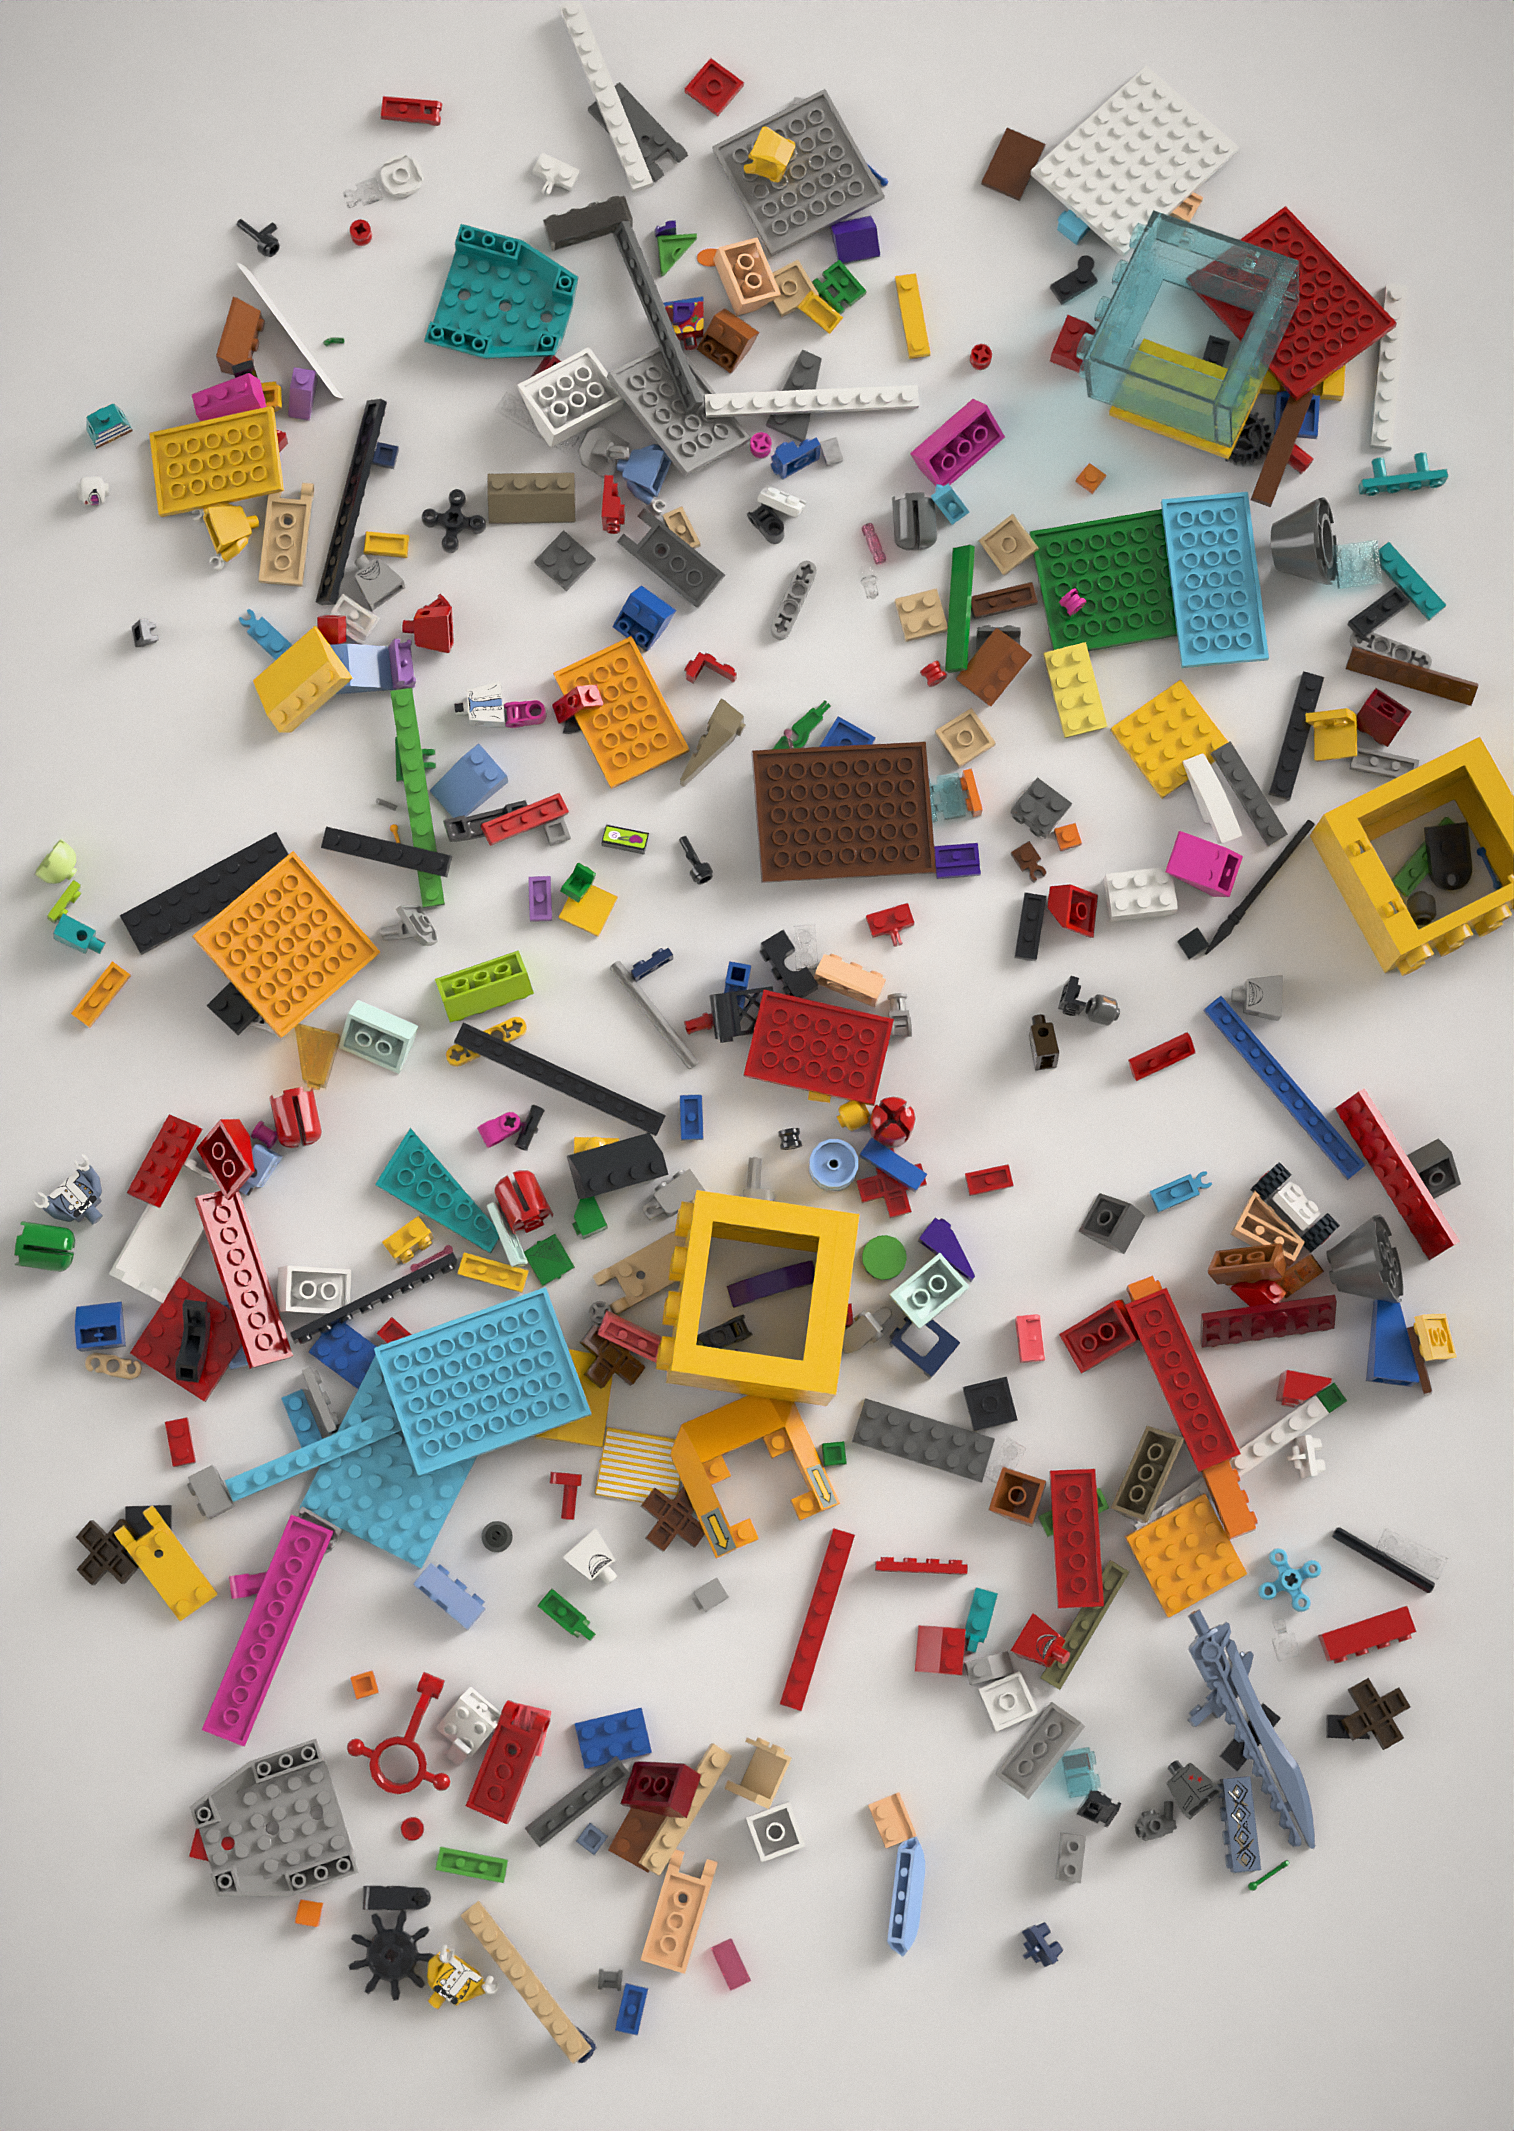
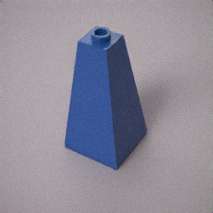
(1390, 1347)

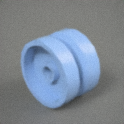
(833, 1178)

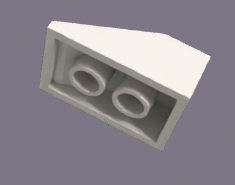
(312, 1289)

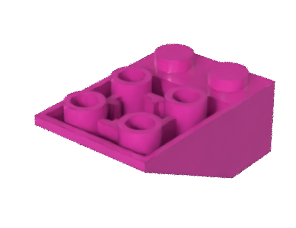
(1204, 865)

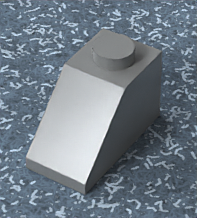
(988, 1668)

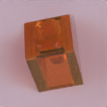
(1299, 1275)

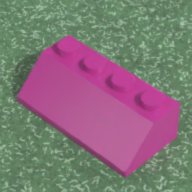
(958, 444)

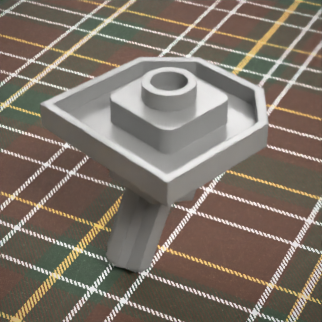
(602, 450)
(413, 925)

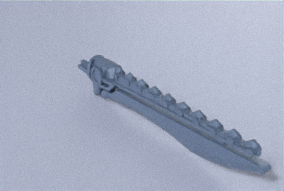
(1213, 1665)

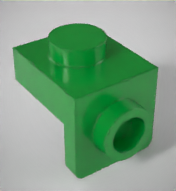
(578, 882)

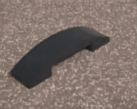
(469, 827)

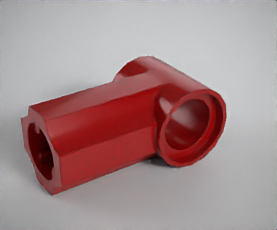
(1299, 459)

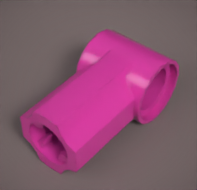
(245, 1584)

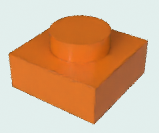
(1091, 478)
(1067, 836)
(364, 1684)

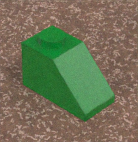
(588, 1218)

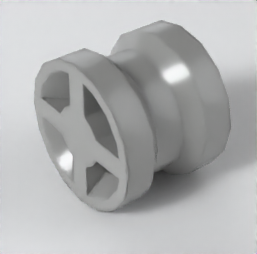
(598, 1310)

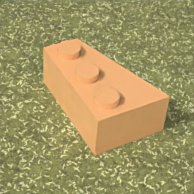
(1262, 1226)

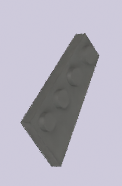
(802, 377)

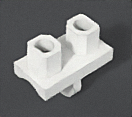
(1304, 1456)

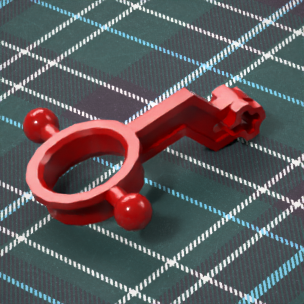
(430, 1687)

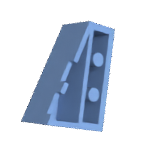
(450, 1595)

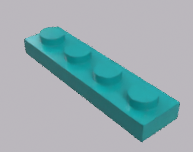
(1410, 582)

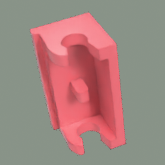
(1029, 1338)

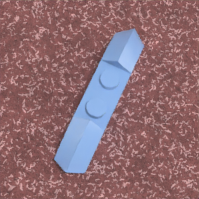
(906, 1896)

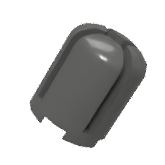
(904, 521)

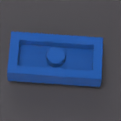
(691, 1117)
(631, 2009)

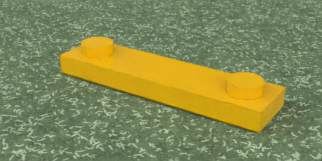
(912, 316)

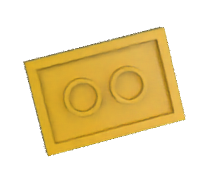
(1434, 1337)

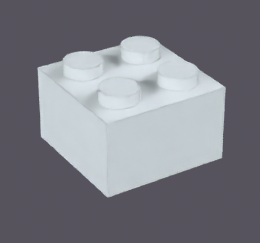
(775, 1831)

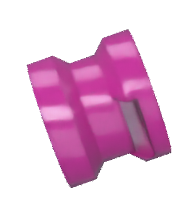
(760, 440)
(1072, 602)

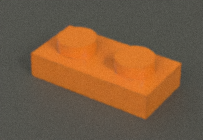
(973, 800)

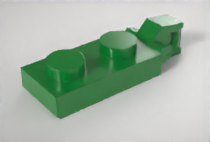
(566, 1615)

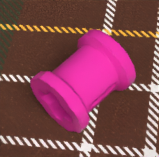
(264, 1134)

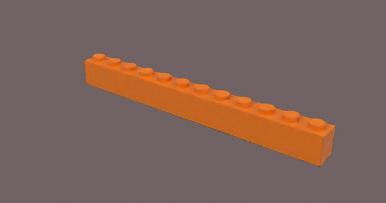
(1221, 1478)

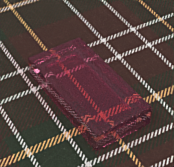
(730, 1964)

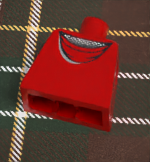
(1040, 1643)

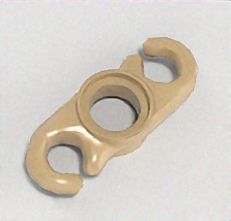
(121, 1372)

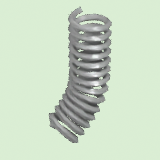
(385, 803)

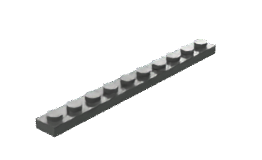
(658, 317)

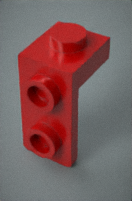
(694, 667)
(576, 700)

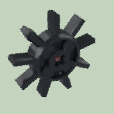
(384, 1967)

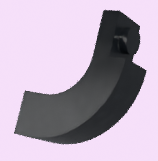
(194, 1341)

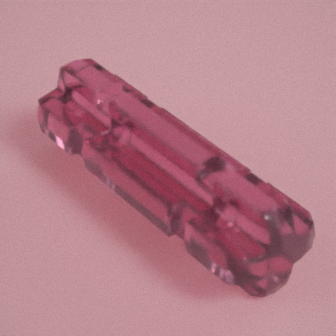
(874, 543)

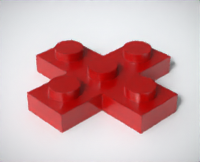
(887, 1187)

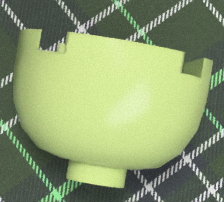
(58, 864)

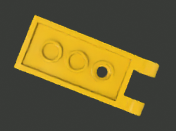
(172, 1574)

